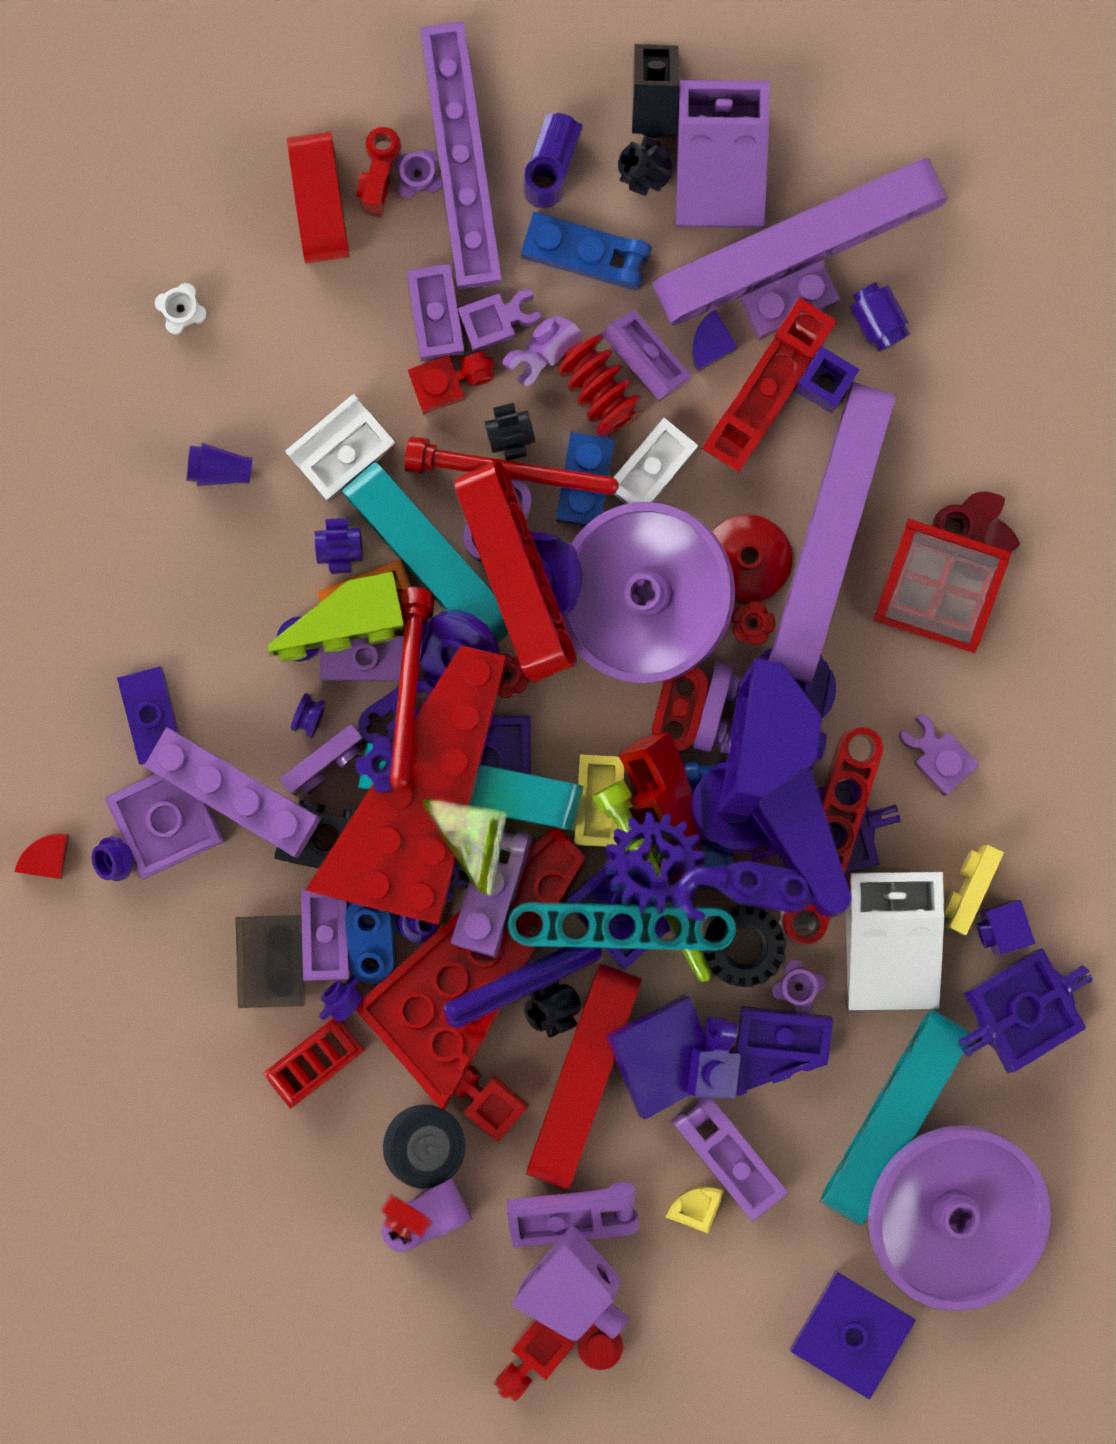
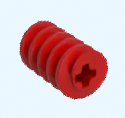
(599, 386)

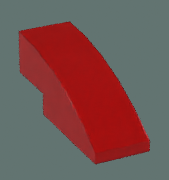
(660, 783)

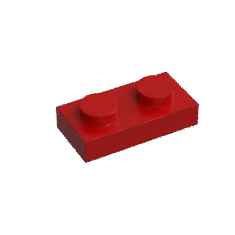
(404, 1218)

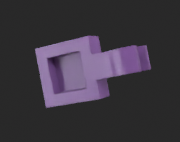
(547, 346)

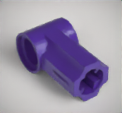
(551, 158)

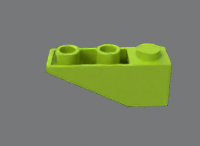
(353, 612)

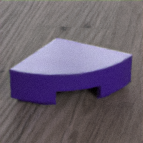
(711, 341)

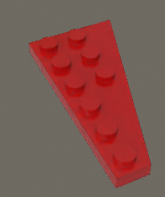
(391, 847)
(410, 1001)

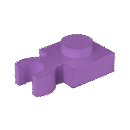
(491, 322)
(942, 760)

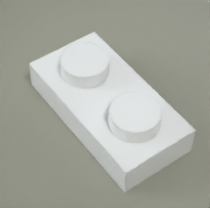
(654, 464)

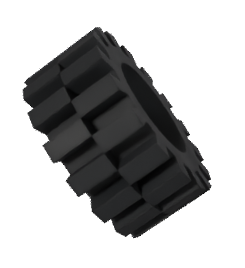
(771, 953)

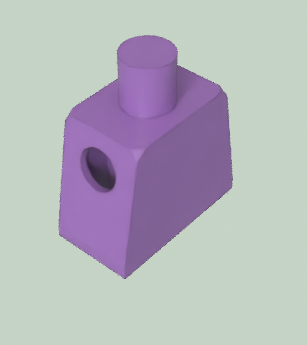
(572, 1289)

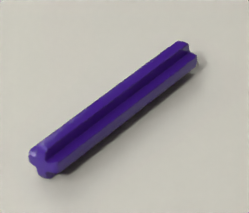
(518, 984)

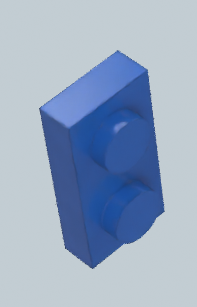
(585, 455)

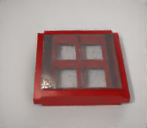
(942, 585)

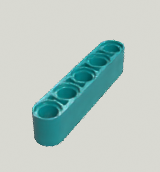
(423, 547)
(520, 795)
(598, 933)
(895, 1114)

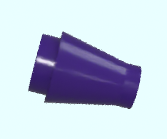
(217, 466)

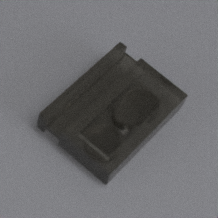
(269, 961)

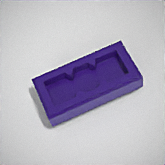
(147, 709)

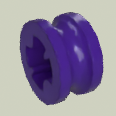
(308, 715)

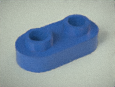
(370, 941)

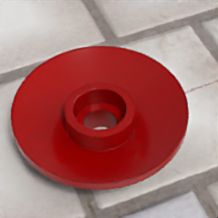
(773, 551)

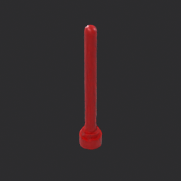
(424, 456)
(416, 609)

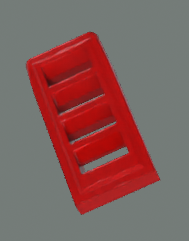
(282, 1085)

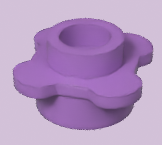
(422, 161)
(811, 984)

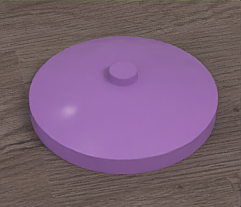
(650, 593)
(959, 1218)

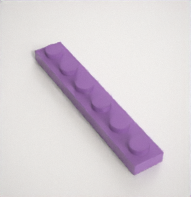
(461, 155)

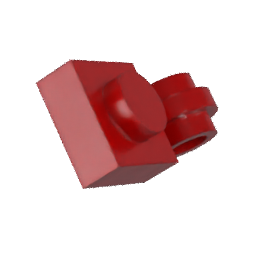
(375, 185)
(439, 384)
(494, 1106)
(540, 1350)

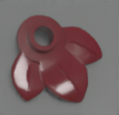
(980, 520)

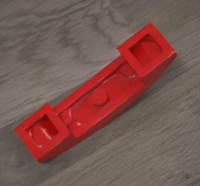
(769, 385)

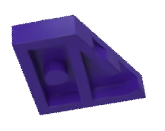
(780, 1044)

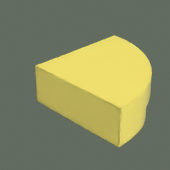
(696, 1207)

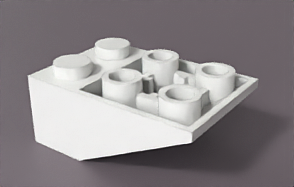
(894, 940)

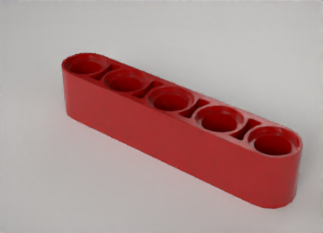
(515, 571)
(846, 816)
(583, 1077)

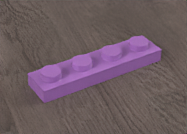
(232, 792)

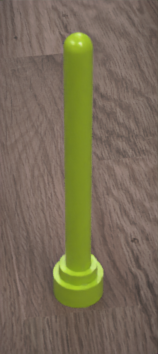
(616, 804)

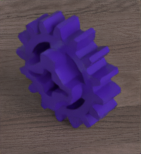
(637, 867)

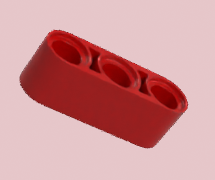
(318, 197)

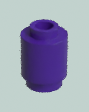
(879, 316)

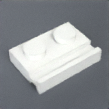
(340, 447)

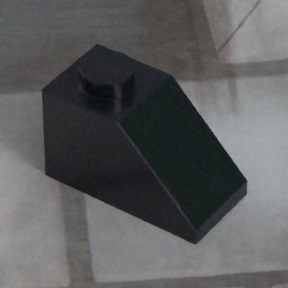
(655, 90)

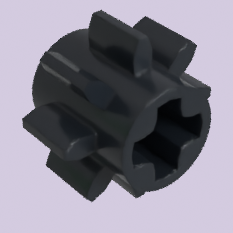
(645, 166)
(510, 431)
(553, 1008)

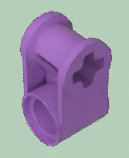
(444, 1208)

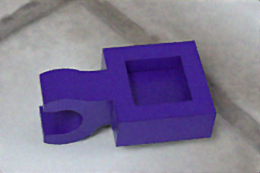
(715, 1067)

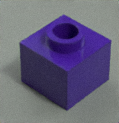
(830, 366)
(1005, 928)

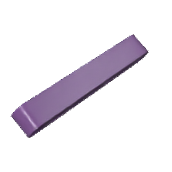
(800, 241)
(832, 531)

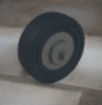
(424, 1146)

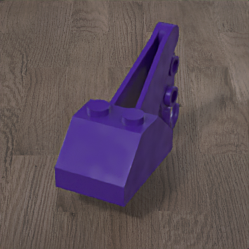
(772, 779)

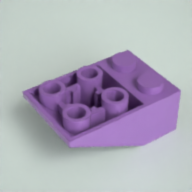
(722, 153)

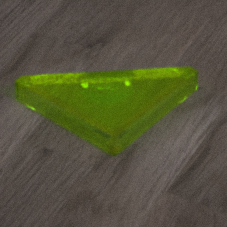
(473, 836)

